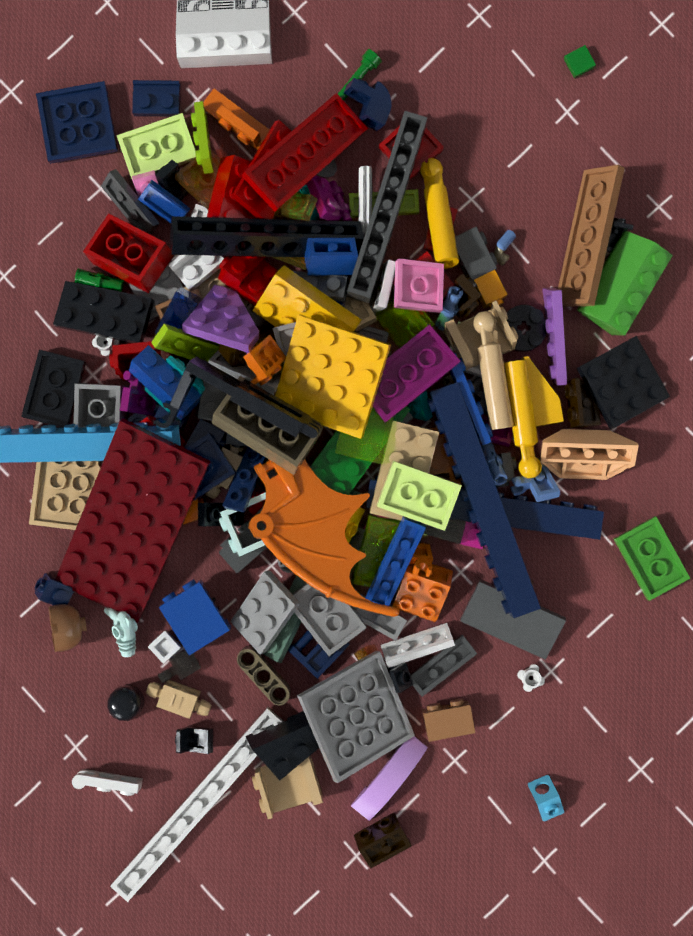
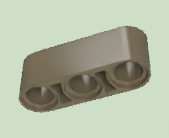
(268, 686)

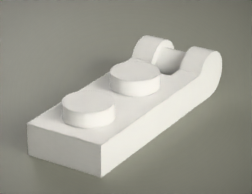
(107, 781)

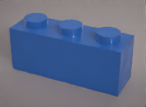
(161, 379)

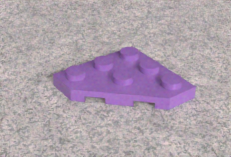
(223, 320)

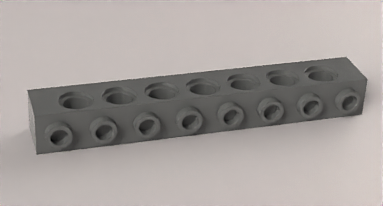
(387, 207)

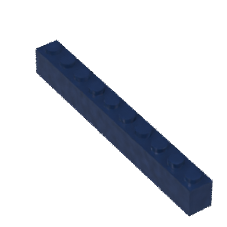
(484, 501)
(536, 516)

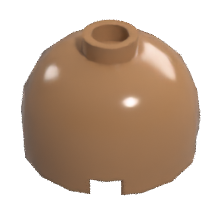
(66, 627)

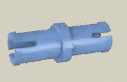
(450, 307)
(495, 464)

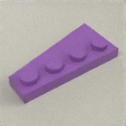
(555, 332)

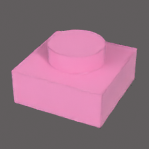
(142, 180)

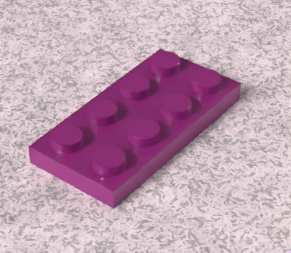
(412, 372)

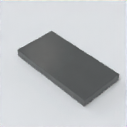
(531, 632)

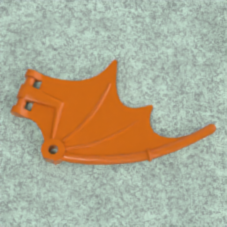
(307, 532)

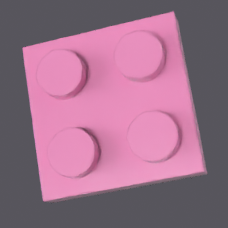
(418, 285)

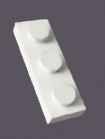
(417, 645)

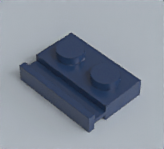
(156, 98)

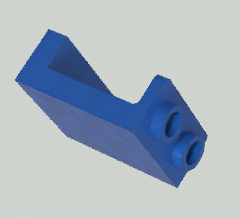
(194, 616)

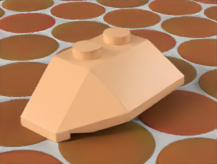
(587, 454)

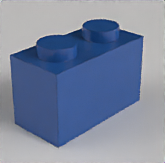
(330, 256)

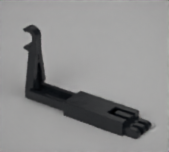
(244, 394)

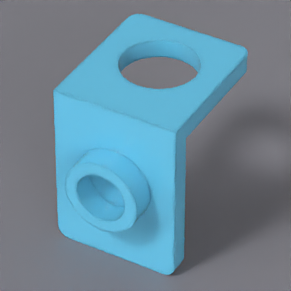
(548, 803)

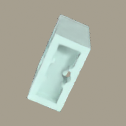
(227, 524)

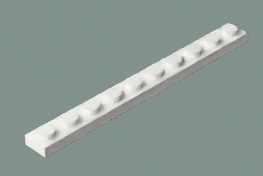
(191, 811)

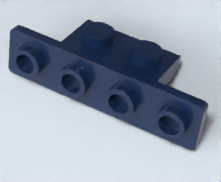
(244, 481)

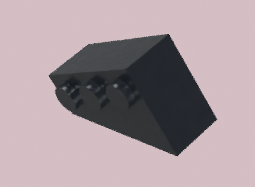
(285, 744)

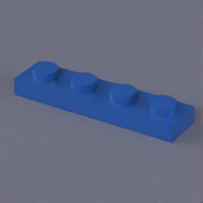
(474, 408)
(395, 561)

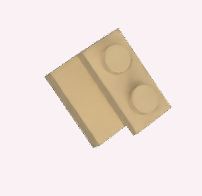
(466, 339)
(293, 790)

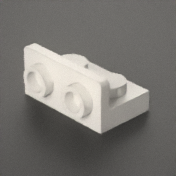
(195, 268)

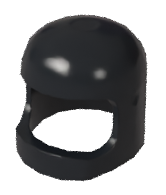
(125, 702)

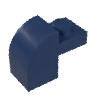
(375, 102)

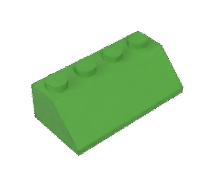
(626, 282)

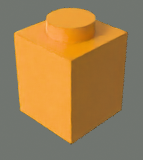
(490, 289)

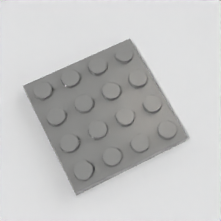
(356, 716)

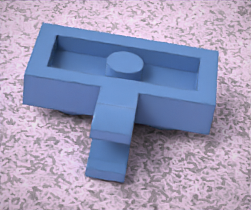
(542, 487)

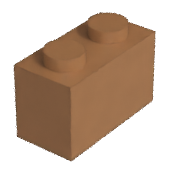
(448, 720)

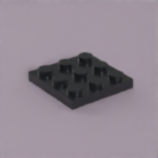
(623, 382)

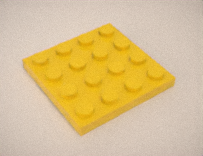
(332, 374)

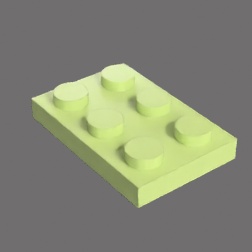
(156, 145)
(418, 495)

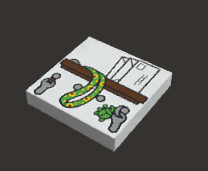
(383, 287)

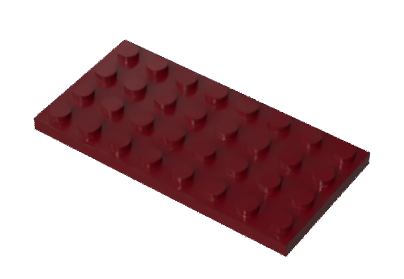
(131, 519)

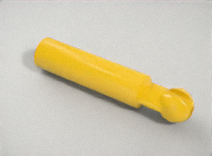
(439, 214)
(523, 417)

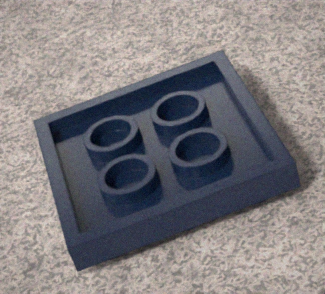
(77, 122)

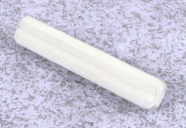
(365, 196)

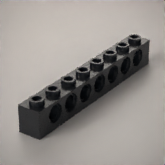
(254, 236)

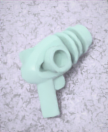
(123, 631)

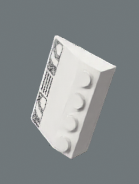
(223, 33)

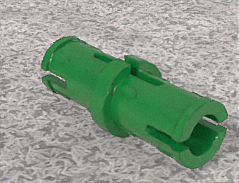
(98, 280)

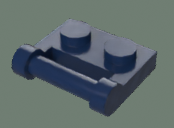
(317, 659)

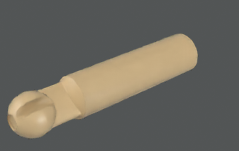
(493, 373)

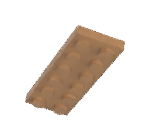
(590, 235)

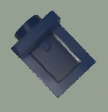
(52, 590)

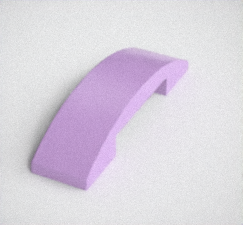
(389, 778)

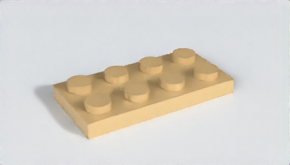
(408, 446)

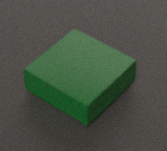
(579, 61)

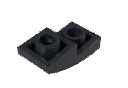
(210, 513)

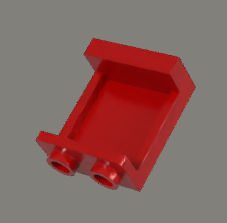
(125, 353)

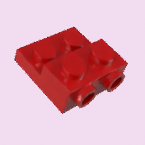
(247, 276)

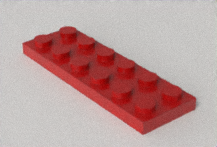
(304, 152)

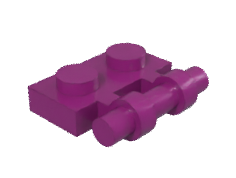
(330, 199)
(136, 400)

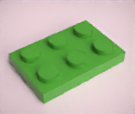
(651, 558)

